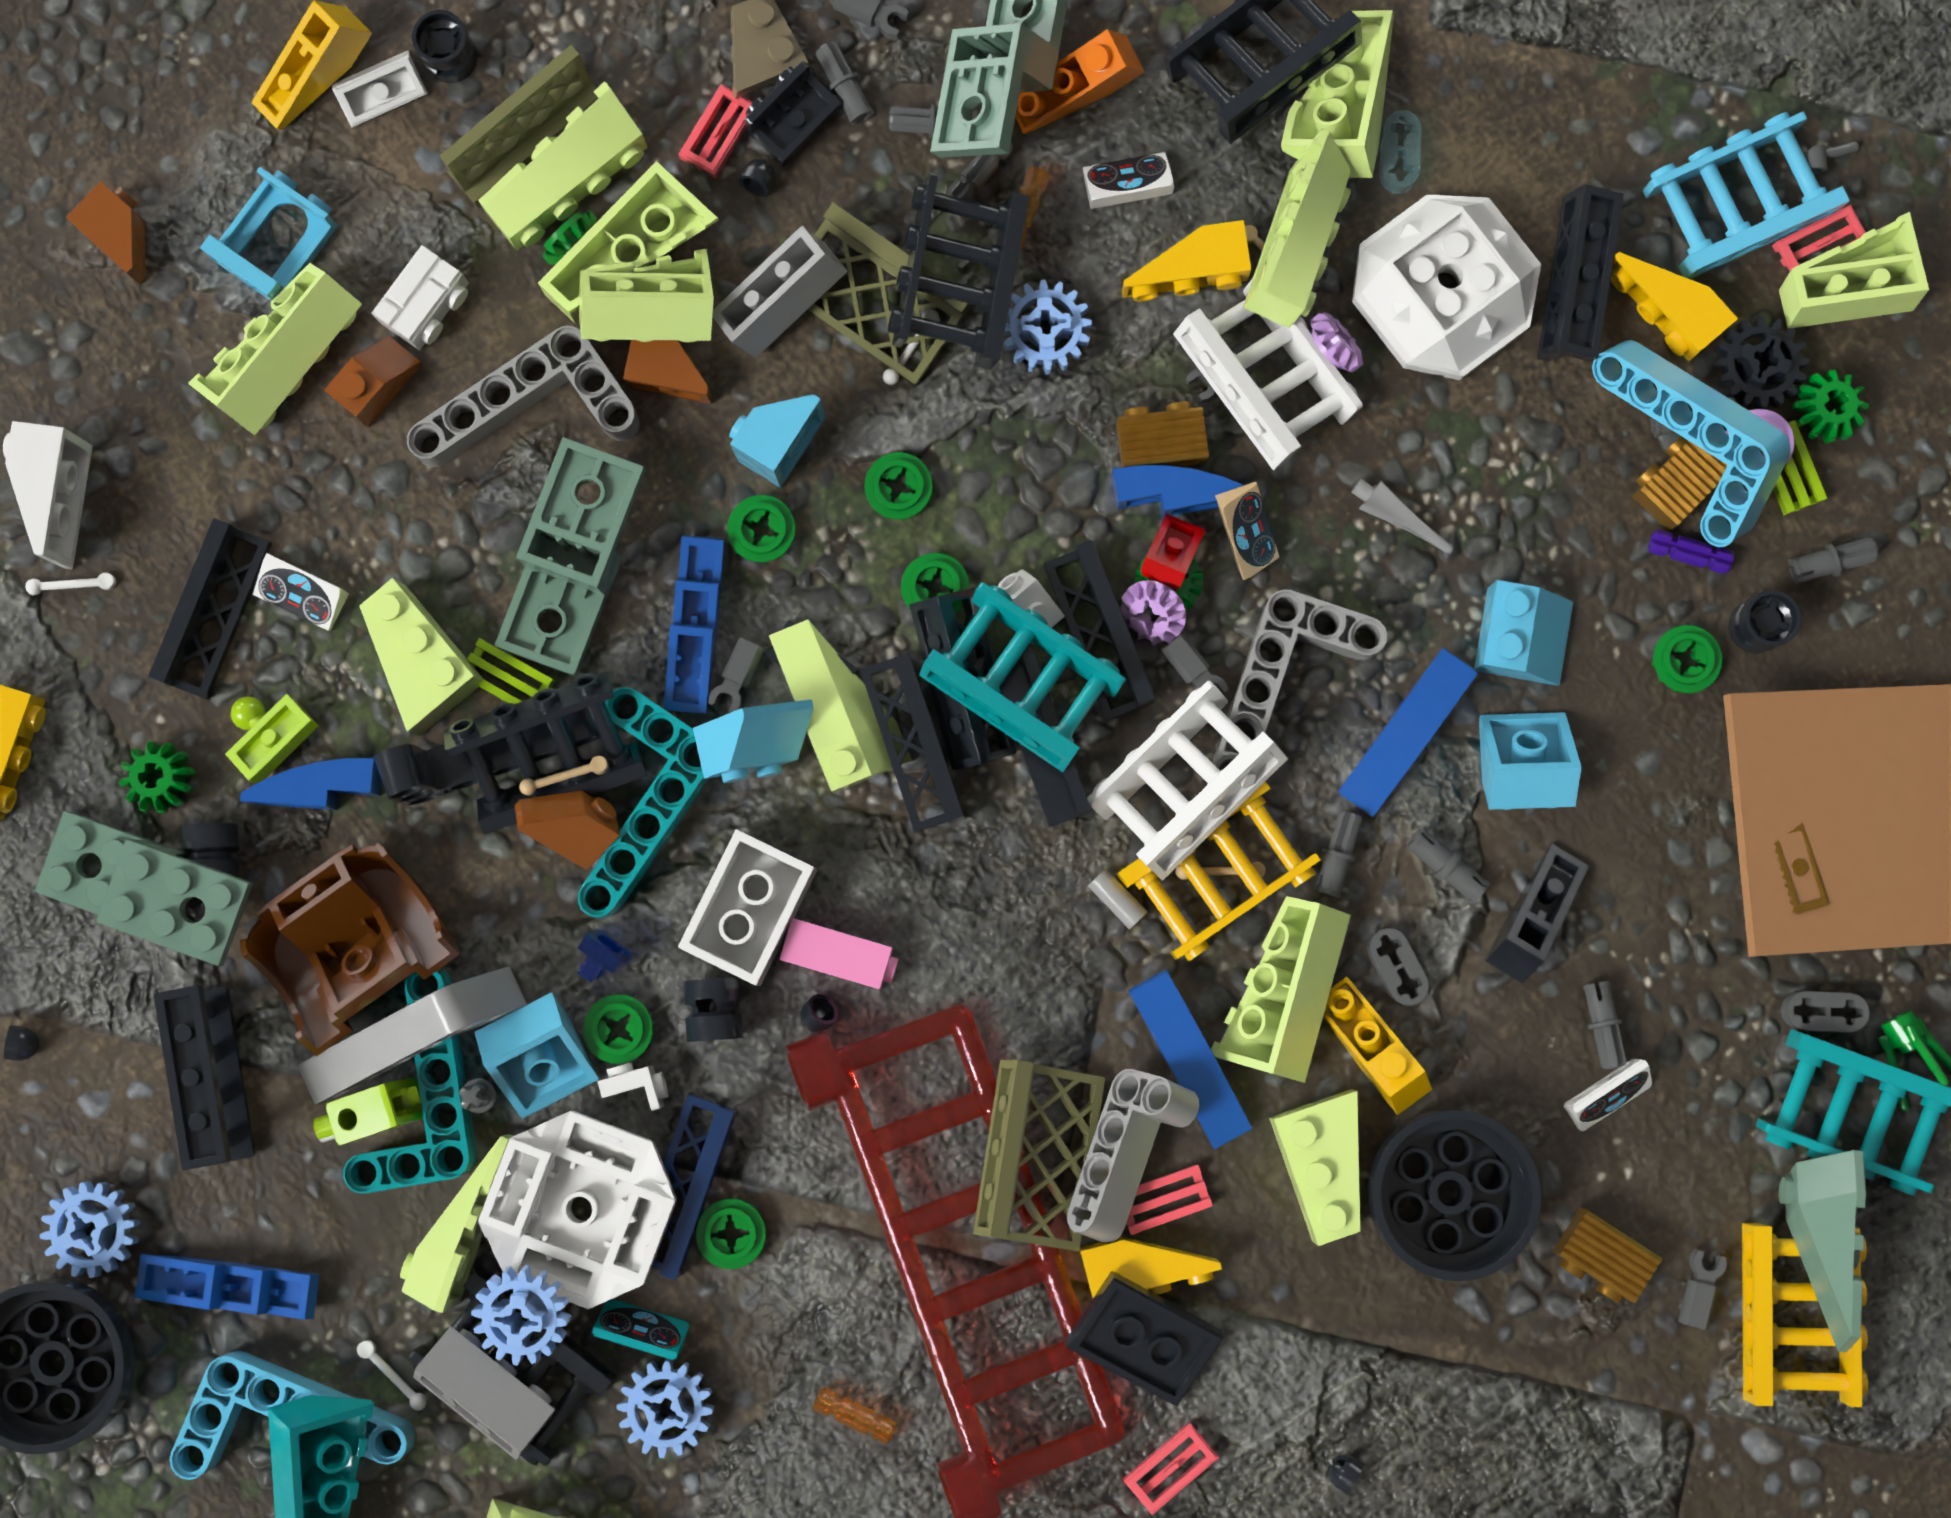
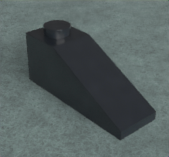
(1537, 915)

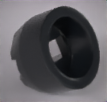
(757, 178)
(826, 1008)
(20, 1043)
(1344, 1471)

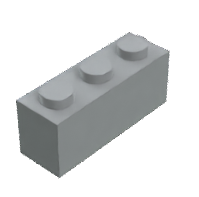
(778, 292)
(484, 1391)

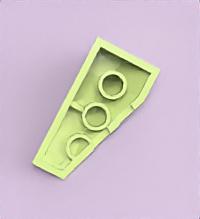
(1347, 99)
(842, 718)
(449, 1249)

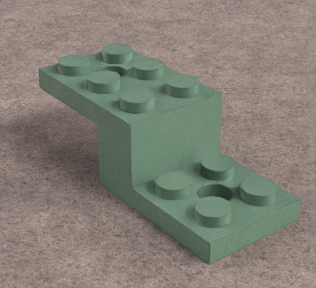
(992, 69)
(569, 556)
(144, 888)

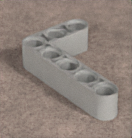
(524, 395)
(1285, 635)
(411, 1032)

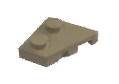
(760, 46)

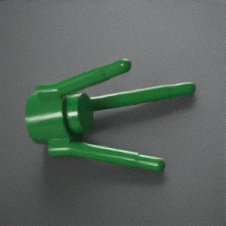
(1908, 1034)

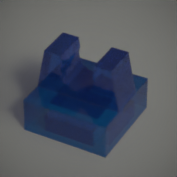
(601, 955)

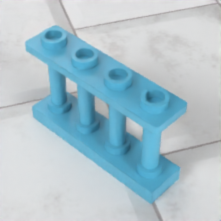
(1741, 237)

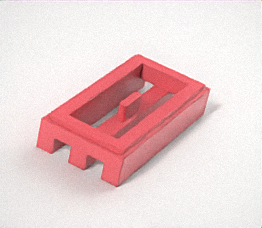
(701, 162)
(1790, 258)
(1199, 1187)
(1158, 1455)

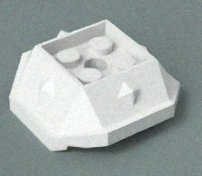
(1438, 326)
(532, 1198)

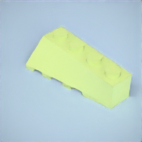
(565, 170)
(637, 229)
(1300, 233)
(278, 349)
(1286, 992)

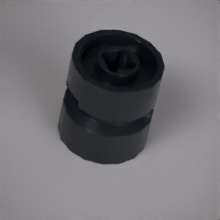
(444, 46)
(1765, 622)
(211, 845)
(717, 1025)

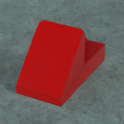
(1172, 551)

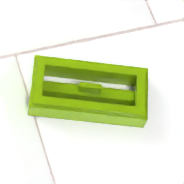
(1809, 474)
(475, 659)

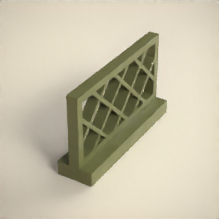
(519, 124)
(887, 258)
(1005, 1149)

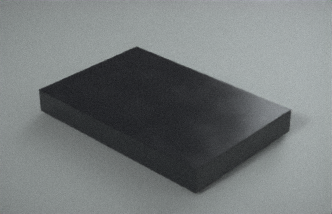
(1144, 1338)

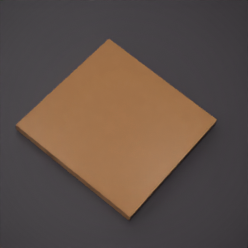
(1876, 805)

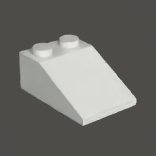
(49, 482)

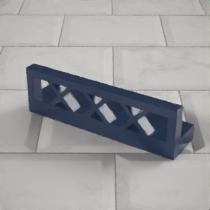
(701, 1180)

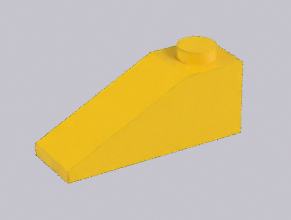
(312, 60)

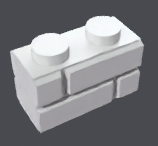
(421, 298)

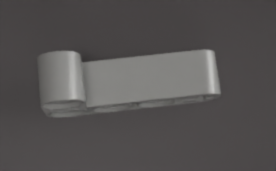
(1122, 1148)

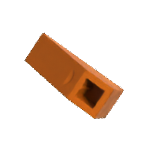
(1081, 79)

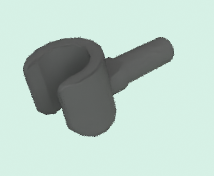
(1819, 154)

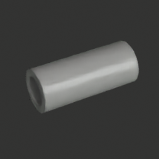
(1117, 898)

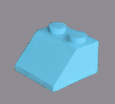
(777, 436)
(1523, 633)
(753, 740)
(1528, 761)
(535, 1055)

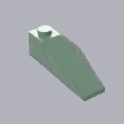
(1821, 1214)

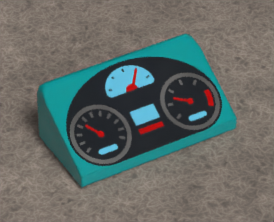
(641, 1329)

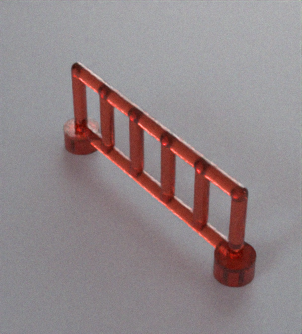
(972, 1476)

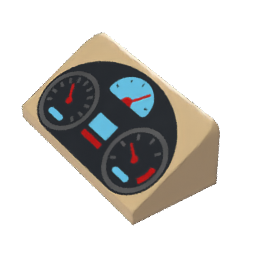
(1247, 529)

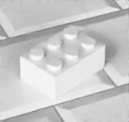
(747, 908)

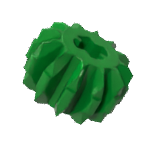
(1845, 399)
(166, 788)

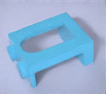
(272, 193)

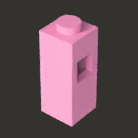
(839, 954)

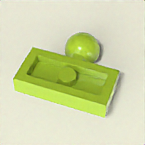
(270, 735)

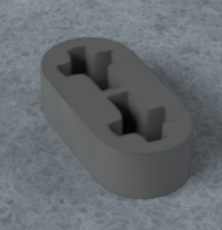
(1388, 972)
(1825, 1021)

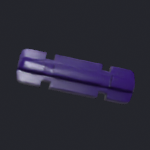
(1691, 551)

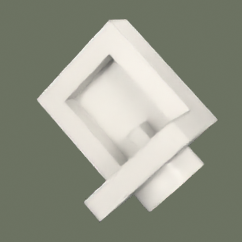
(1030, 594)
(626, 1078)

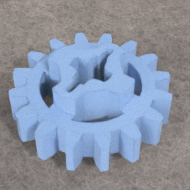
(1061, 326)
(100, 1243)
(505, 1327)
(647, 1398)

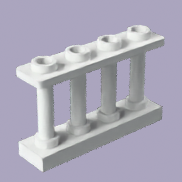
(1247, 401)
(1212, 806)

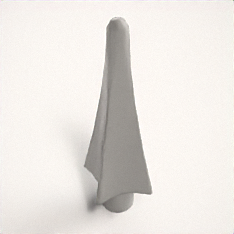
(1386, 505)

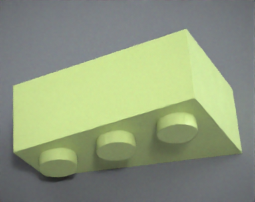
(1858, 281)
(648, 301)
(417, 656)
(1323, 1163)

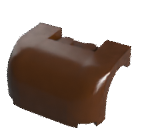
(346, 940)

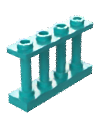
(1020, 718)
(1853, 1069)

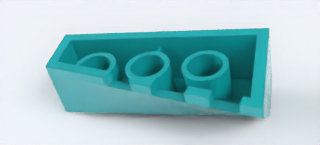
(317, 1454)

